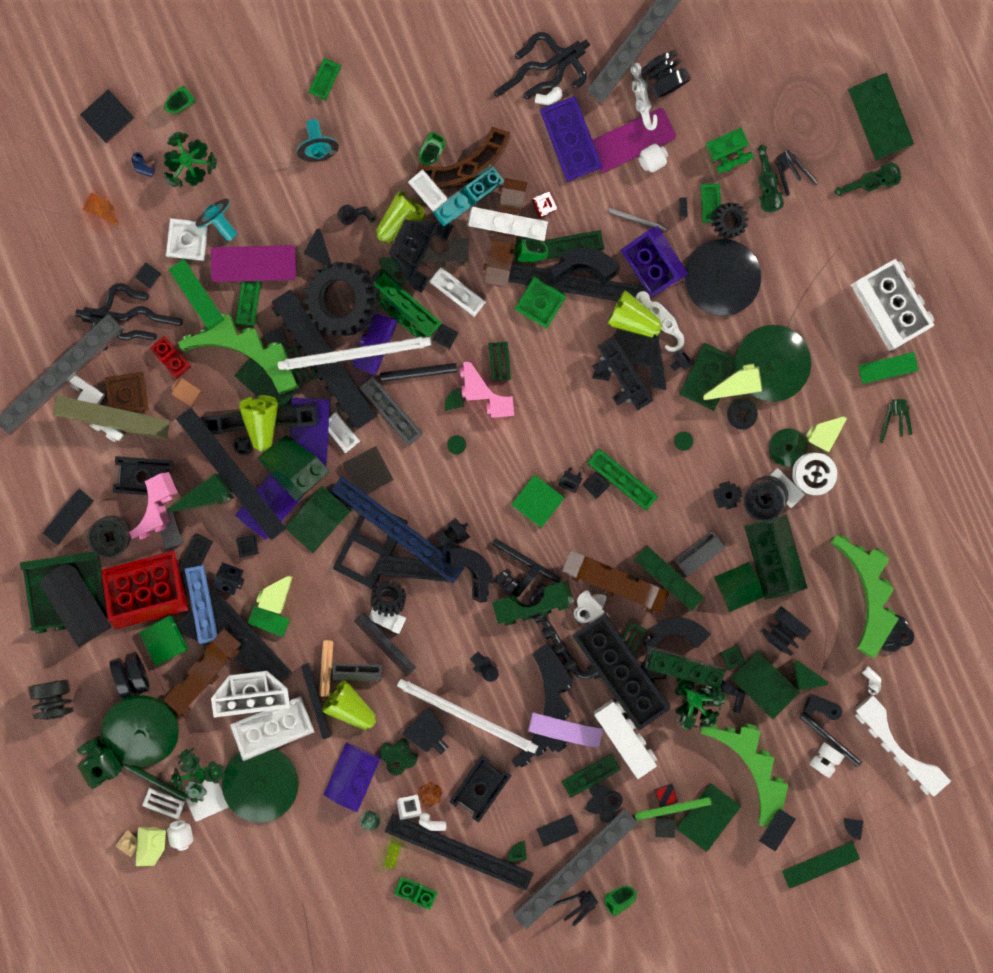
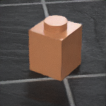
(186, 392)

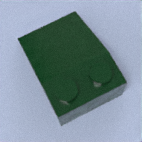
(293, 466)
(318, 519)
(765, 685)

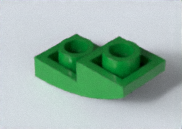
(415, 892)

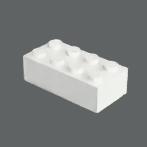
(624, 738)

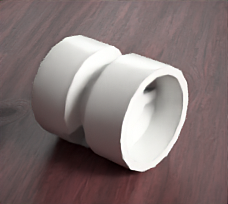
(830, 754)

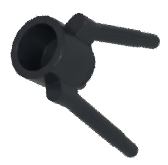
(787, 161)
(587, 902)

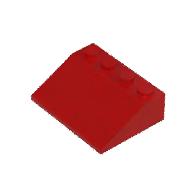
(144, 590)

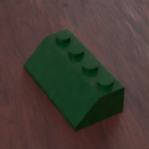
(881, 116)

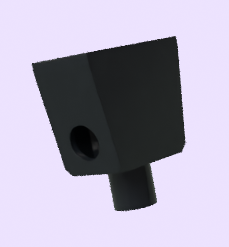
(427, 732)

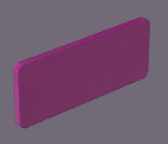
(630, 139)
(253, 263)

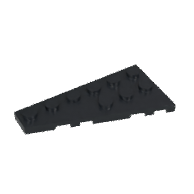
(253, 652)

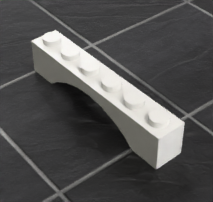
(875, 716)

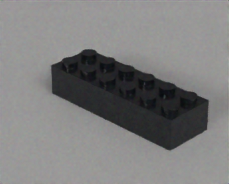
(621, 671)

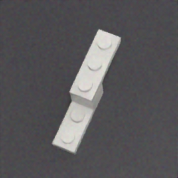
(93, 395)

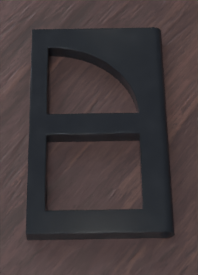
(387, 550)

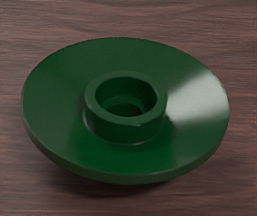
(780, 440)

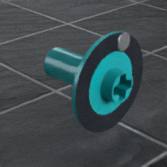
(316, 147)
(214, 215)

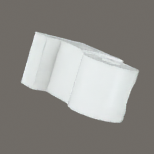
(393, 623)

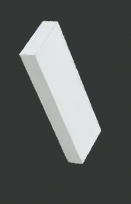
(457, 292)

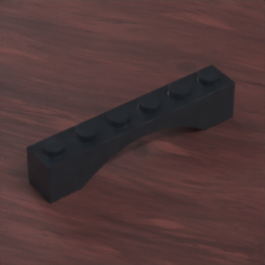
(287, 415)

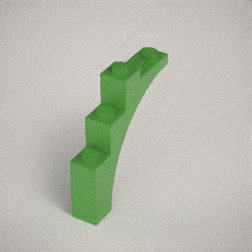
(250, 344)
(877, 591)
(771, 791)

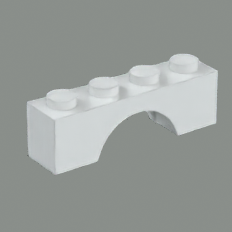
(507, 223)

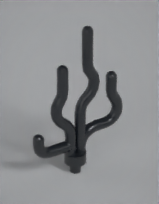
(566, 55)
(94, 315)

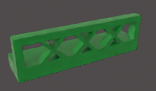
(405, 307)

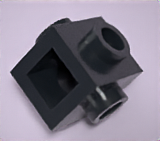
(720, 498)
(228, 579)

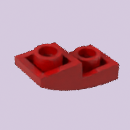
(170, 357)

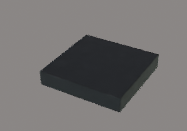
(107, 116)

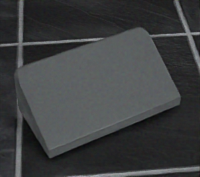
(171, 535)

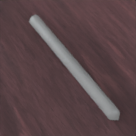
(636, 219)

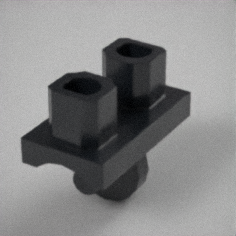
(485, 667)

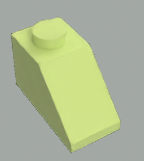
(825, 433)
(275, 595)
(149, 845)

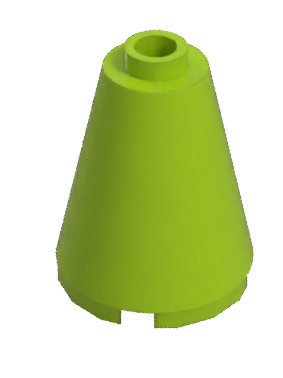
(399, 209)
(634, 317)
(259, 420)
(349, 707)

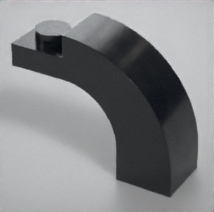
(588, 260)
(480, 570)
(676, 625)

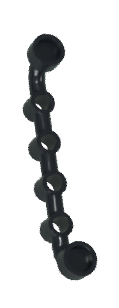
(559, 647)

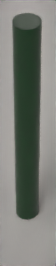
(154, 780)

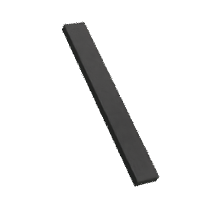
(573, 283)
(231, 473)
(459, 852)

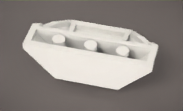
(249, 694)

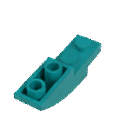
(468, 196)

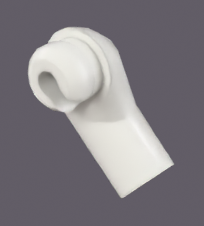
(551, 98)
(874, 681)
(431, 825)

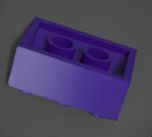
(654, 261)
(379, 333)
(276, 497)
(352, 777)

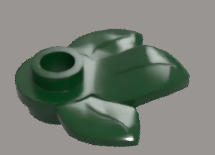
(390, 269)
(400, 754)

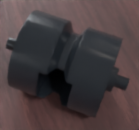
(453, 534)

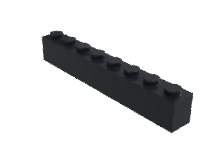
(334, 374)

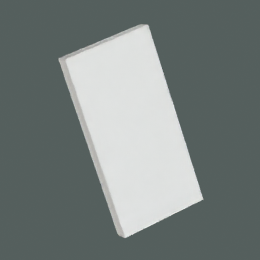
(272, 729)

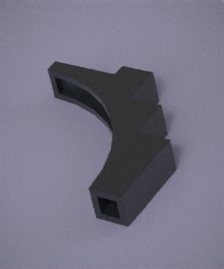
(555, 680)

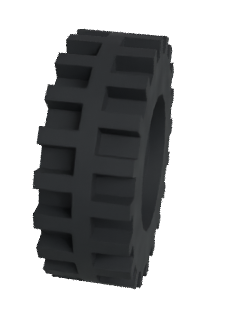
(364, 304)

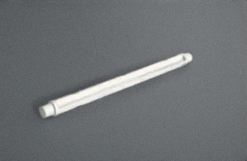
(354, 353)
(467, 716)

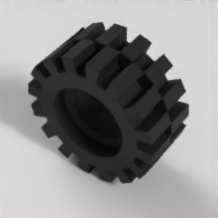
(739, 215)
(390, 590)

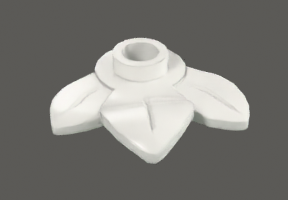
(591, 604)

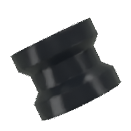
(240, 445)

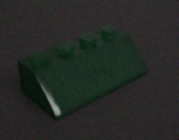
(776, 557)

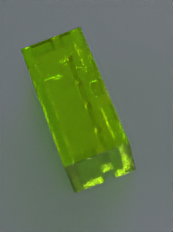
(392, 855)

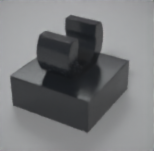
(682, 360)
(570, 481)

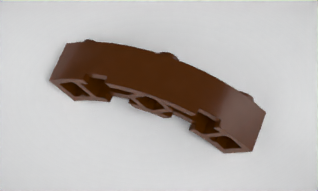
(472, 166)
(503, 244)
(615, 581)
(202, 673)

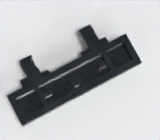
(632, 387)

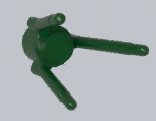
(899, 408)

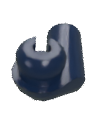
(140, 166)

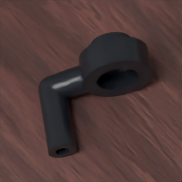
(348, 214)
(726, 687)

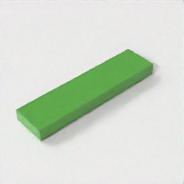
(673, 808)

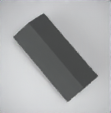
(699, 553)
(357, 676)

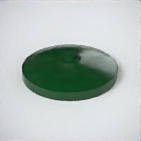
(781, 359)
(140, 730)
(260, 786)

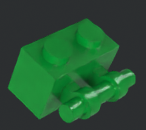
(727, 145)

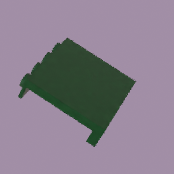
(40, 608)

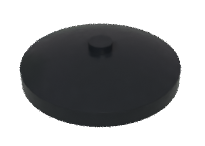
(722, 277)

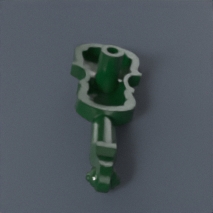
(887, 175)
(771, 199)

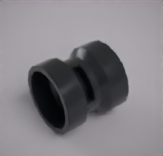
(508, 585)

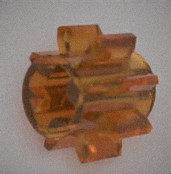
(430, 794)

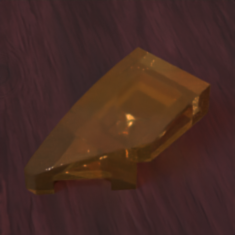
(101, 208)

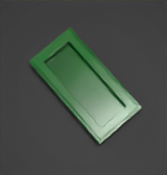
(325, 79)
(709, 201)
(268, 621)

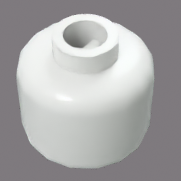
(653, 158)
(180, 835)

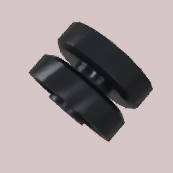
(129, 675)

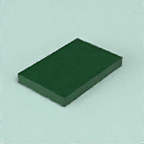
(708, 371)
(260, 383)
(708, 822)

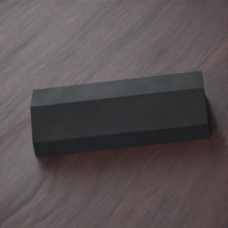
(74, 604)

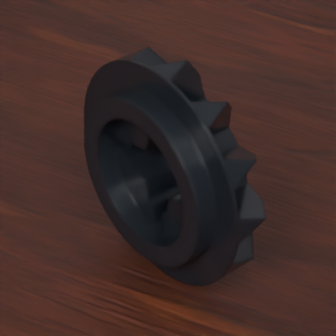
(750, 418)

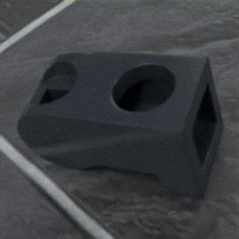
(828, 708)

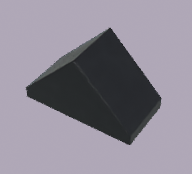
(317, 248)

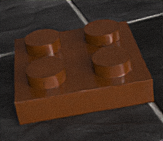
(127, 392)

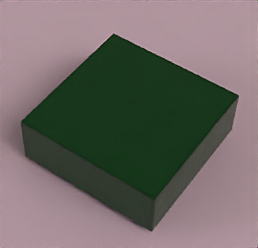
(732, 657)

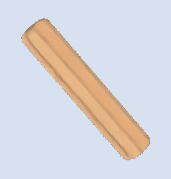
(326, 665)

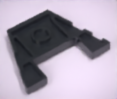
(411, 246)
(640, 351)

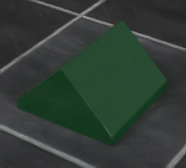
(739, 586)
(805, 677)

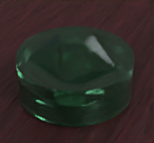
(369, 820)

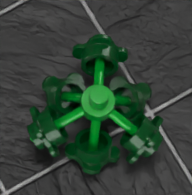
(695, 700)

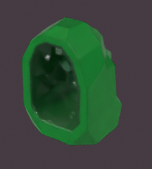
(179, 101)
(431, 148)
(530, 250)
(620, 900)

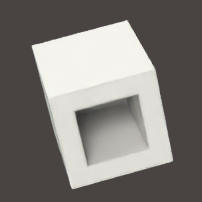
(408, 807)

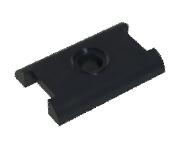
(129, 469)
(480, 774)

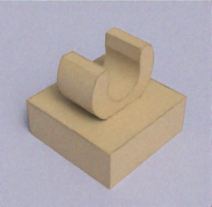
(128, 843)

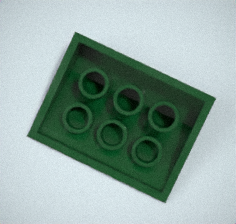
(208, 493)

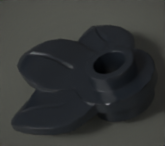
(894, 641)
(600, 802)

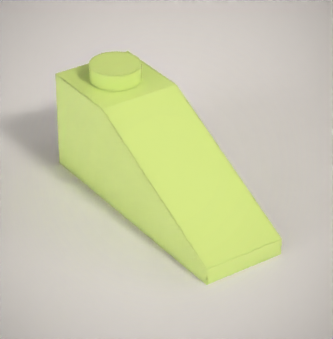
(741, 382)

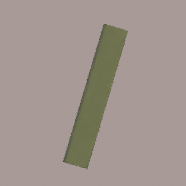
(111, 417)

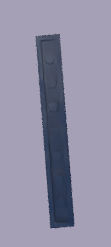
(394, 528)

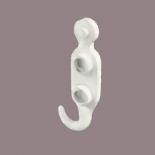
(643, 104)
(667, 320)

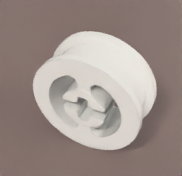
(829, 476)

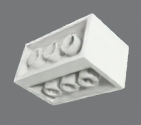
(880, 307)

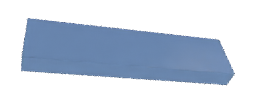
(201, 604)

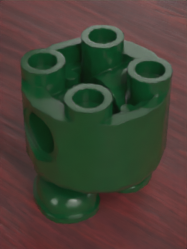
(97, 757)

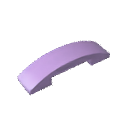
(565, 730)

